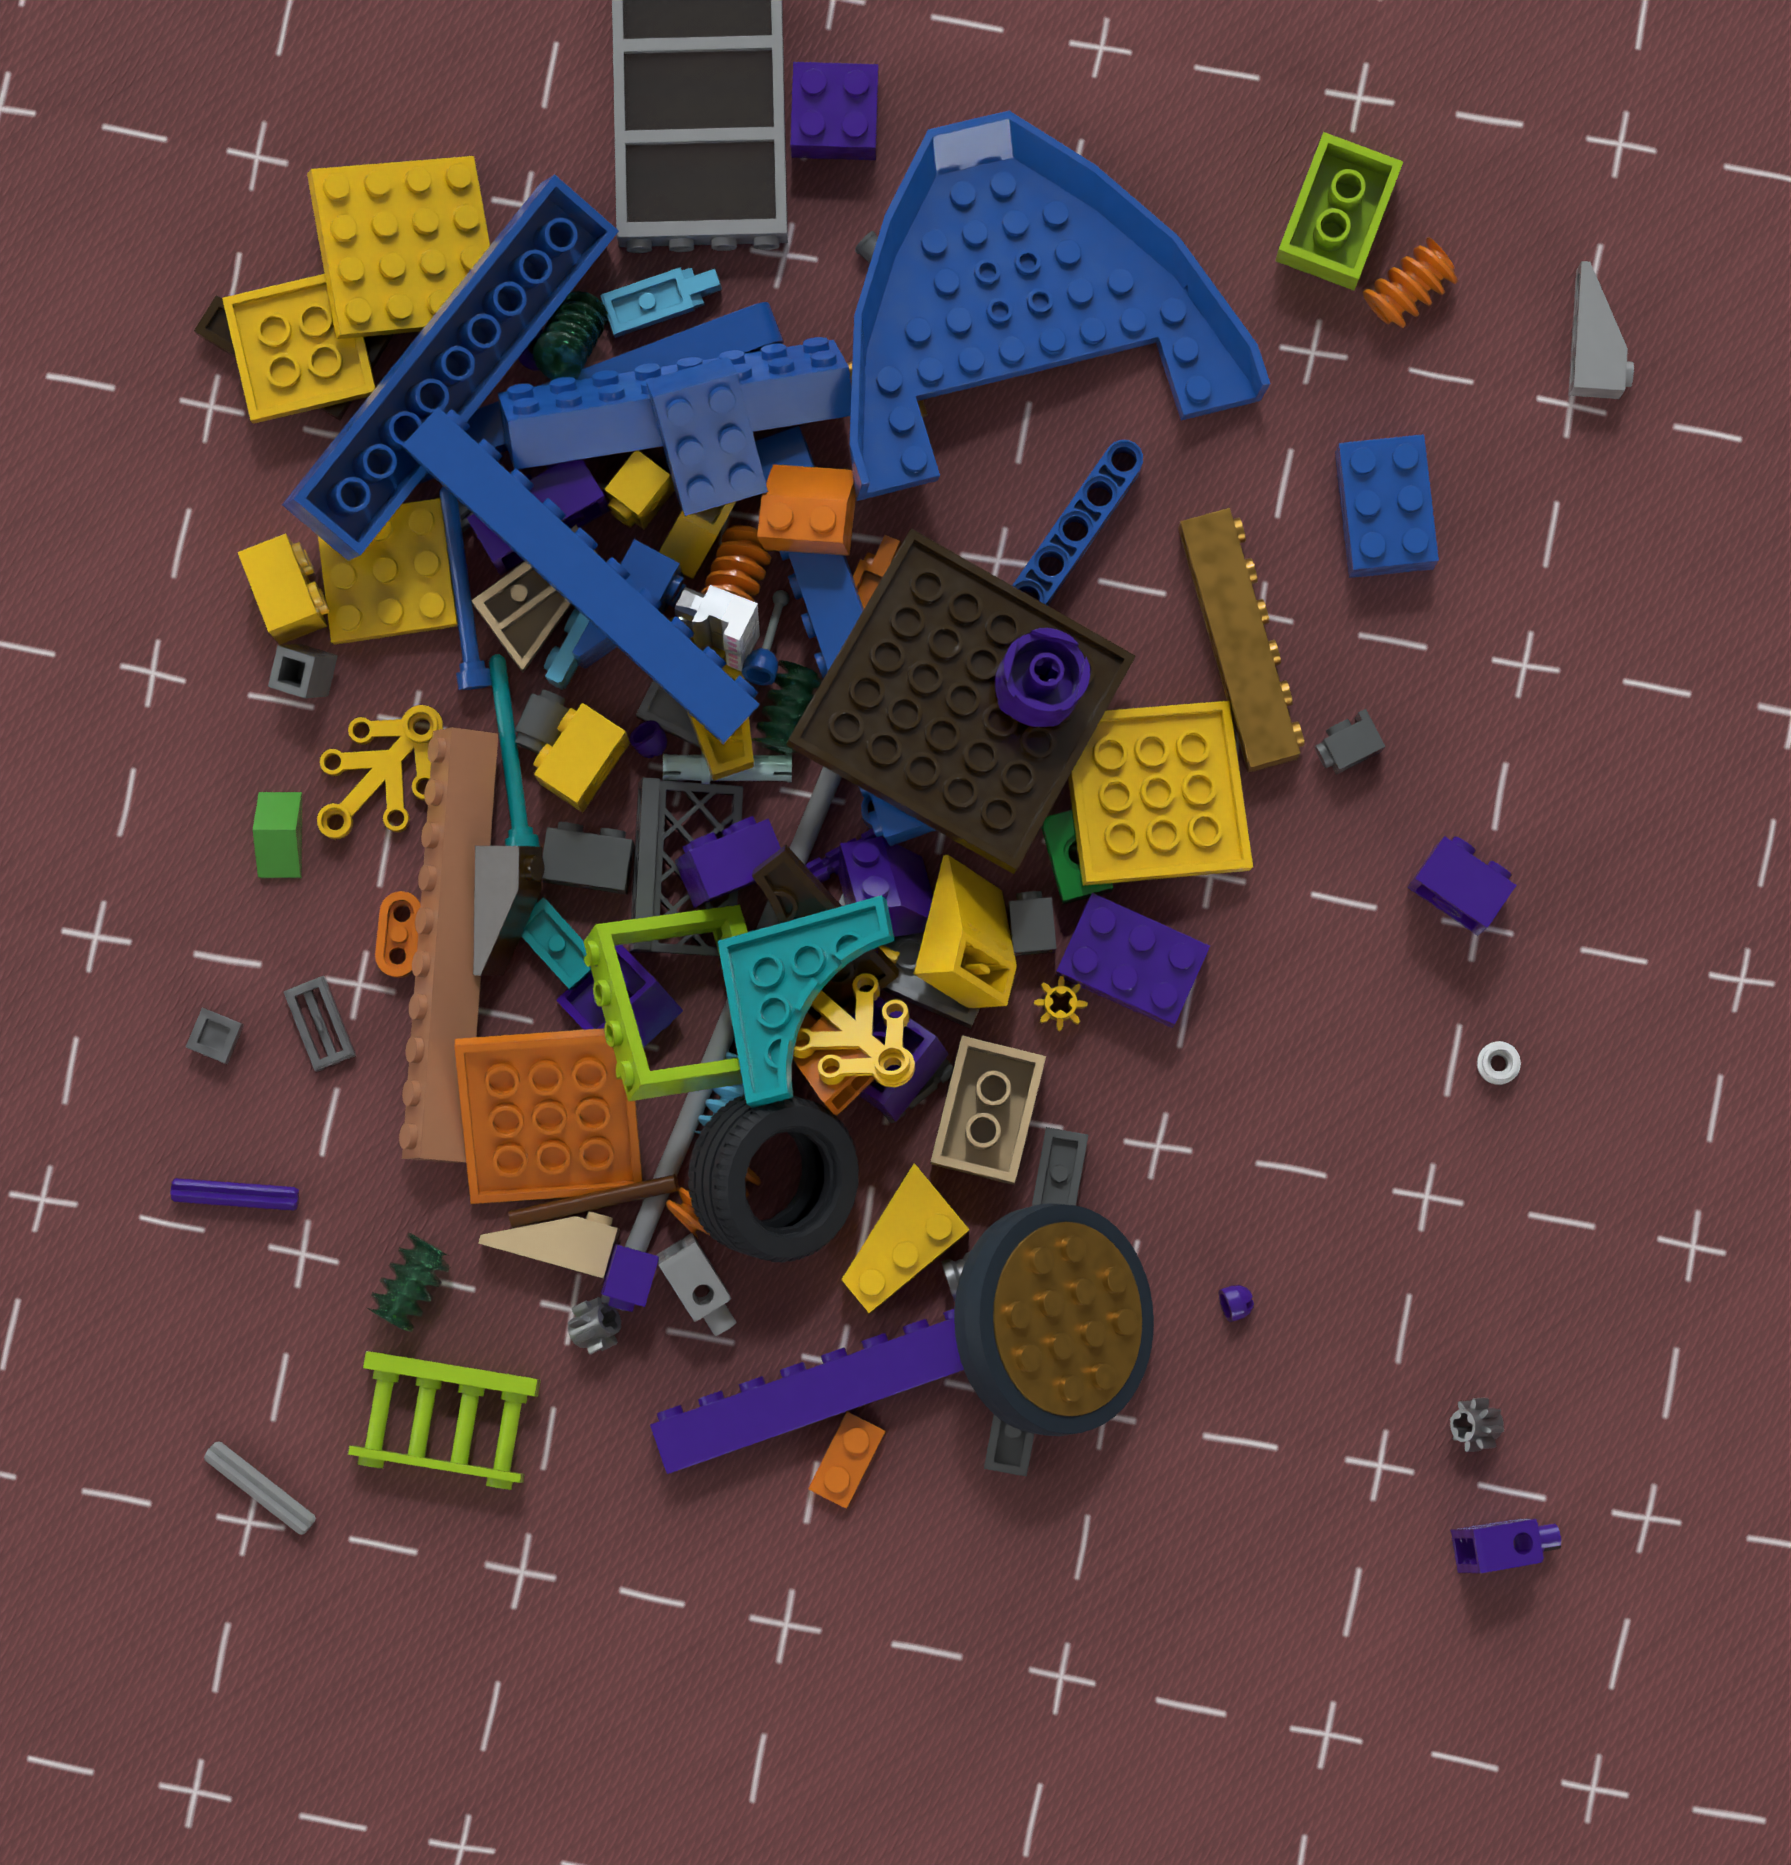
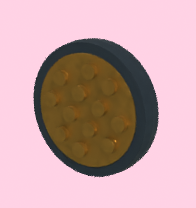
(1054, 1319)

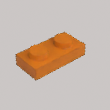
(846, 1460)

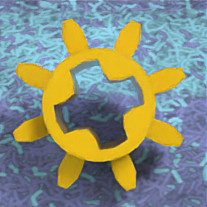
(1060, 1015)

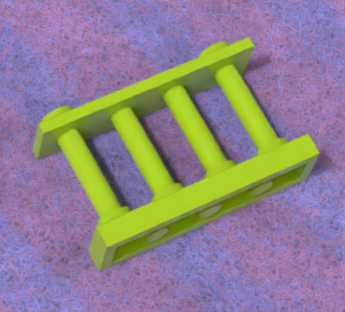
(471, 1385)

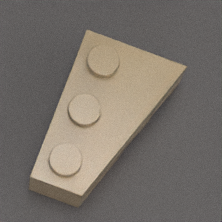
(522, 612)

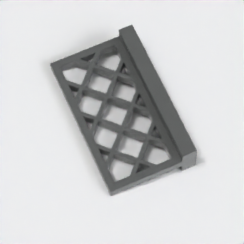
(650, 855)

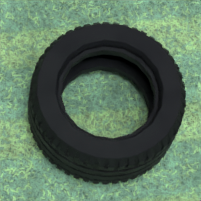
(823, 1193)

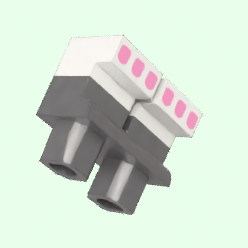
(721, 622)

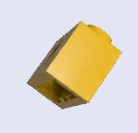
(638, 491)

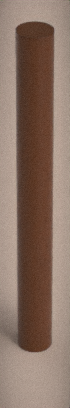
(593, 1200)

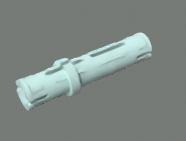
(696, 769)

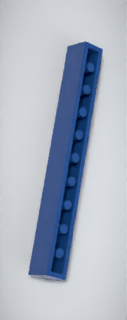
(581, 575)
(832, 613)

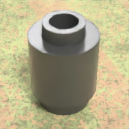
(540, 721)

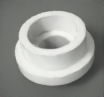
(1511, 1057)

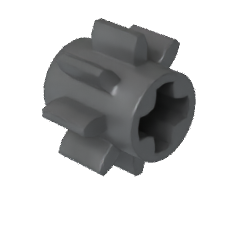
(594, 1325)
(1476, 1424)

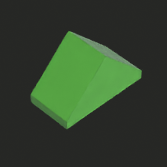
(278, 834)

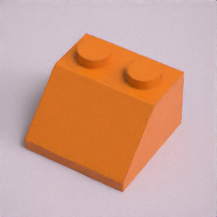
(807, 510)

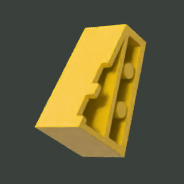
(904, 1241)

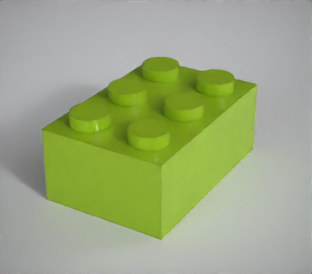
(1338, 211)

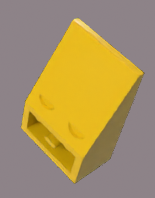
(967, 939)

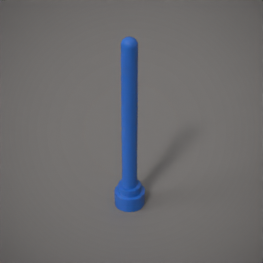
(472, 670)

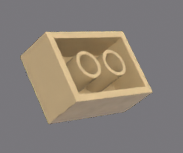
(988, 1110)

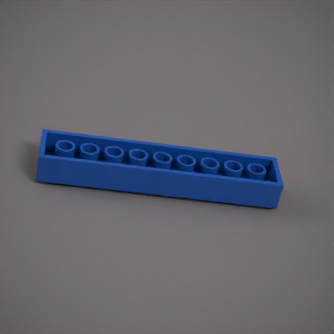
(451, 364)

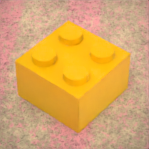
(282, 588)
(580, 756)

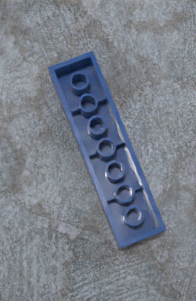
(617, 416)

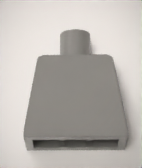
(689, 1267)

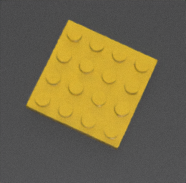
(396, 240)
(1160, 795)

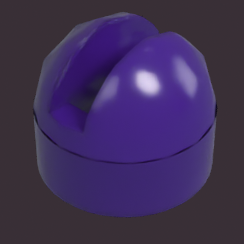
(649, 739)
(1236, 1302)

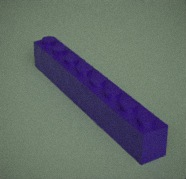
(807, 1394)

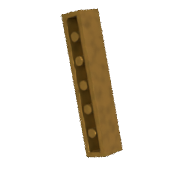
(1239, 639)

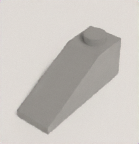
(1597, 346)

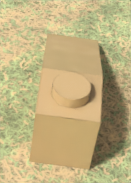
(566, 1242)

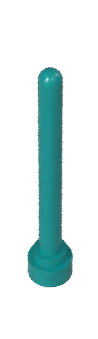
(520, 832)

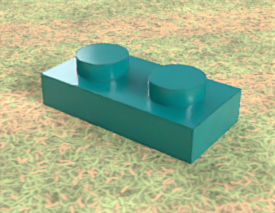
(556, 944)

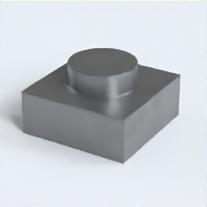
(214, 1035)

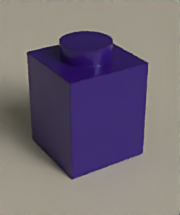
(629, 1277)

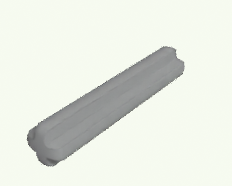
(259, 1488)

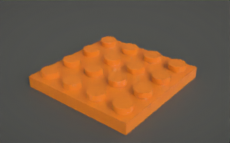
(545, 1116)

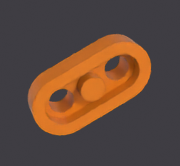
(396, 934)

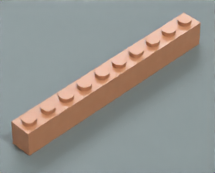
(445, 988)

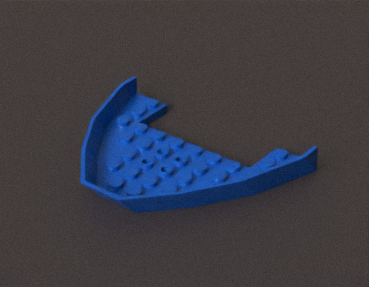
(1015, 264)

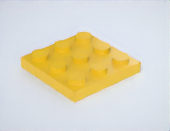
(291, 350)
(396, 583)

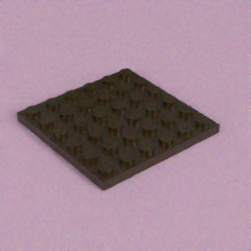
(919, 712)

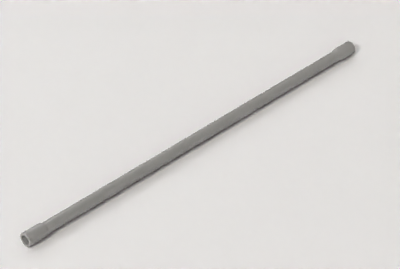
(723, 1033)

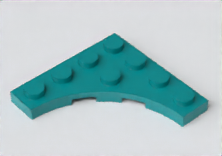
(777, 976)

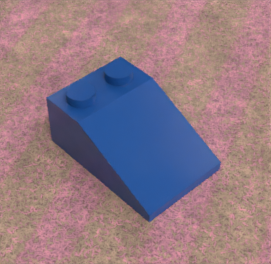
(648, 570)

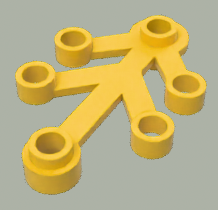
(384, 766)
(859, 1035)

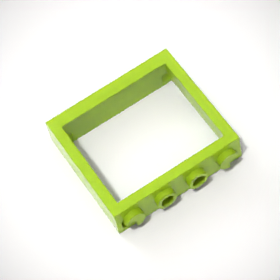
(620, 1025)

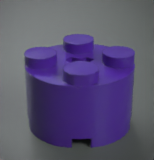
(1064, 683)

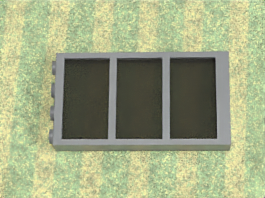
(699, 124)

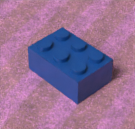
(706, 436)
(1386, 506)

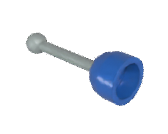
(761, 664)

